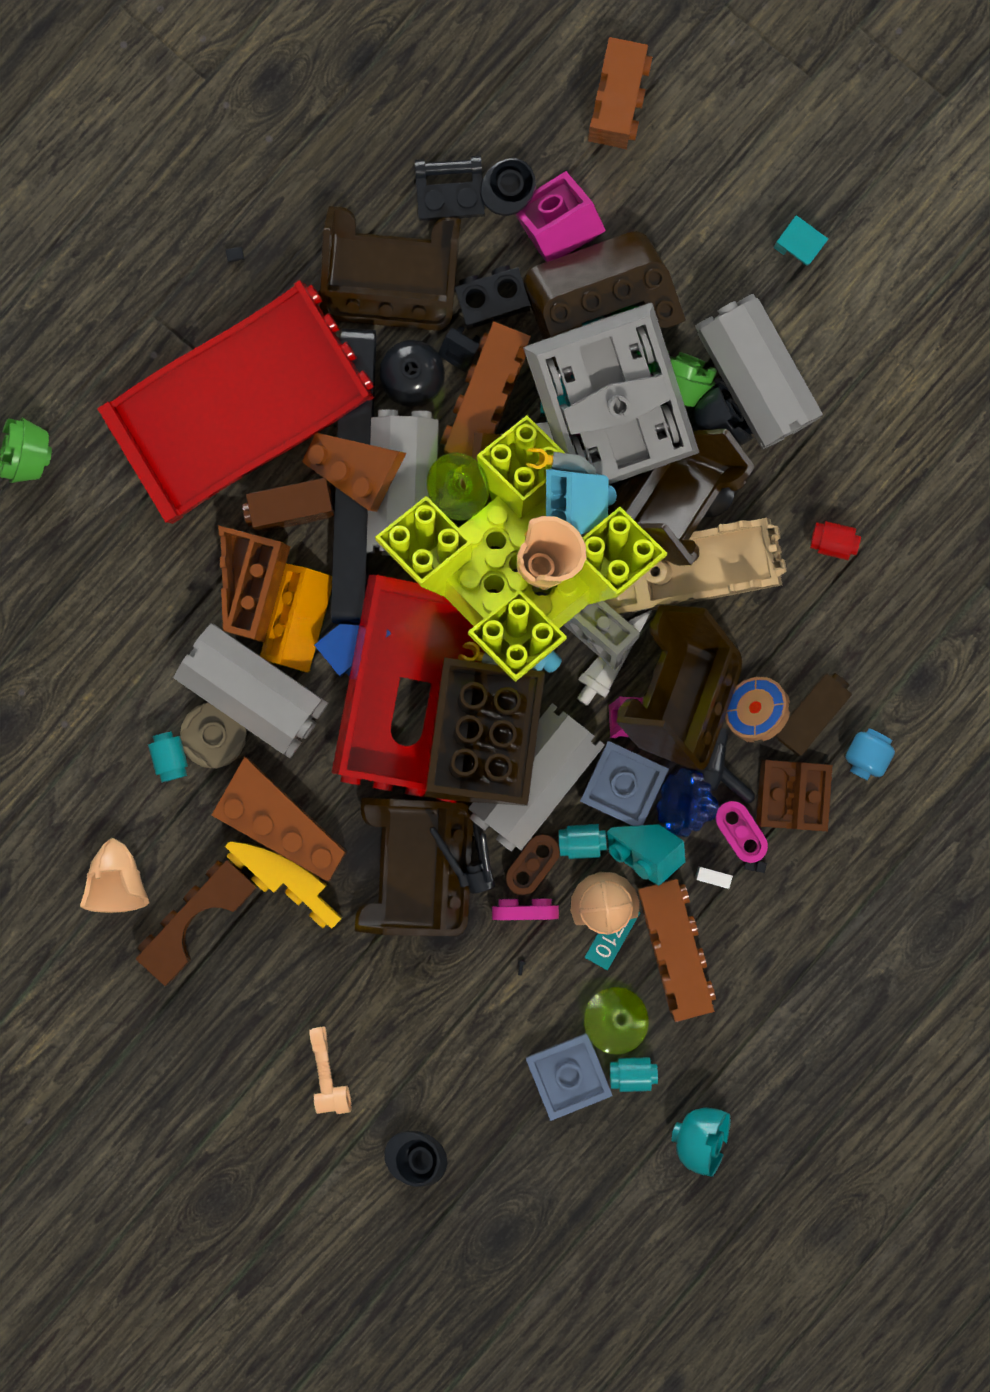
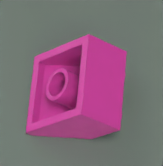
(560, 218)

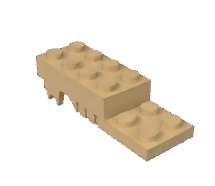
(730, 562)

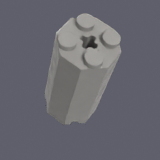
(758, 371)
(419, 439)
(250, 690)
(559, 760)

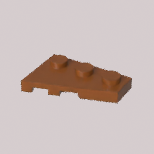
(354, 467)

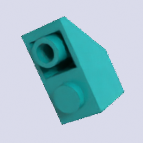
(648, 850)

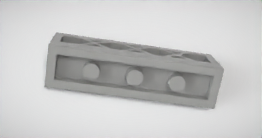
(603, 631)

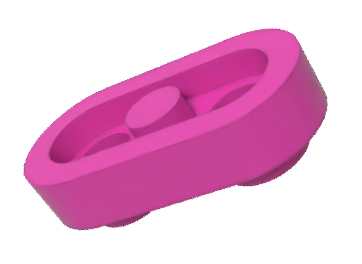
(741, 831)
(539, 910)

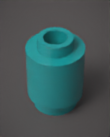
(168, 756)
(582, 841)
(633, 1074)

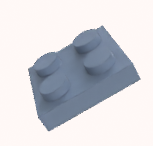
(624, 784)
(568, 1076)

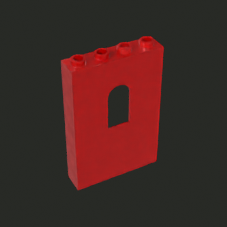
(422, 634)

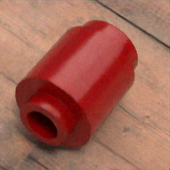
(835, 540)

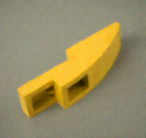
(274, 870)

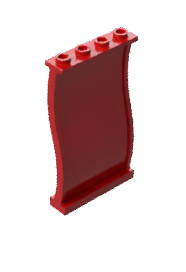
(237, 402)

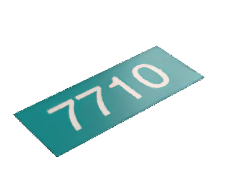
(607, 946)

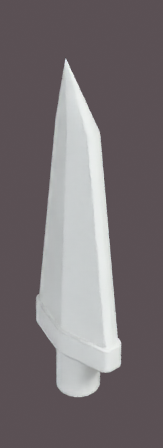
(600, 675)

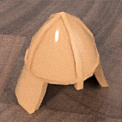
(550, 552)
(113, 881)
(604, 902)

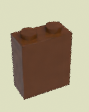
(289, 505)

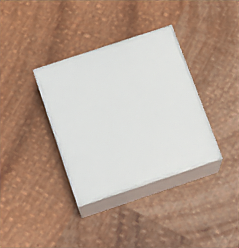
(713, 877)

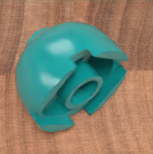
(701, 1139)

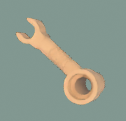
(331, 1097)

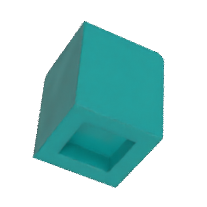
(801, 241)

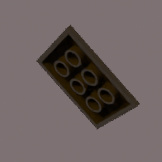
(484, 734)

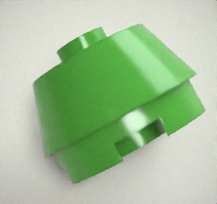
(691, 377)
(23, 451)

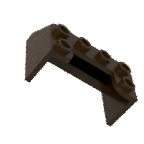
(599, 283)
(687, 689)

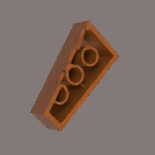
(488, 388)
(272, 818)
(676, 950)

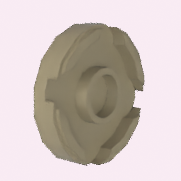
(212, 737)

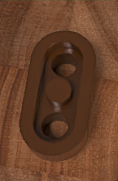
(532, 864)

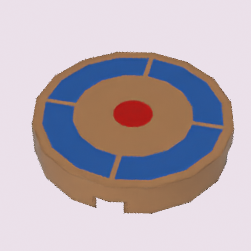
(758, 709)

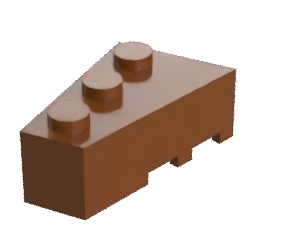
(619, 93)
(250, 580)

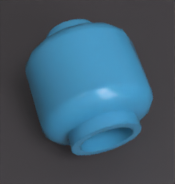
(870, 754)

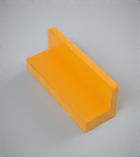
(297, 617)

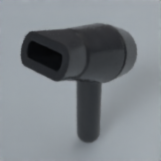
(718, 772)

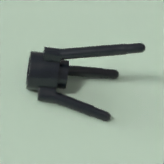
(479, 873)

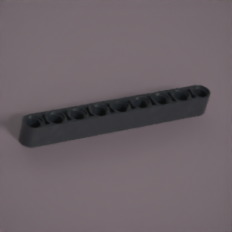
(350, 517)

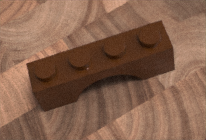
(167, 952)

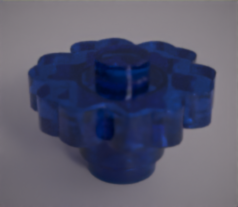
(686, 803)

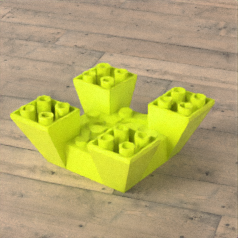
(458, 564)

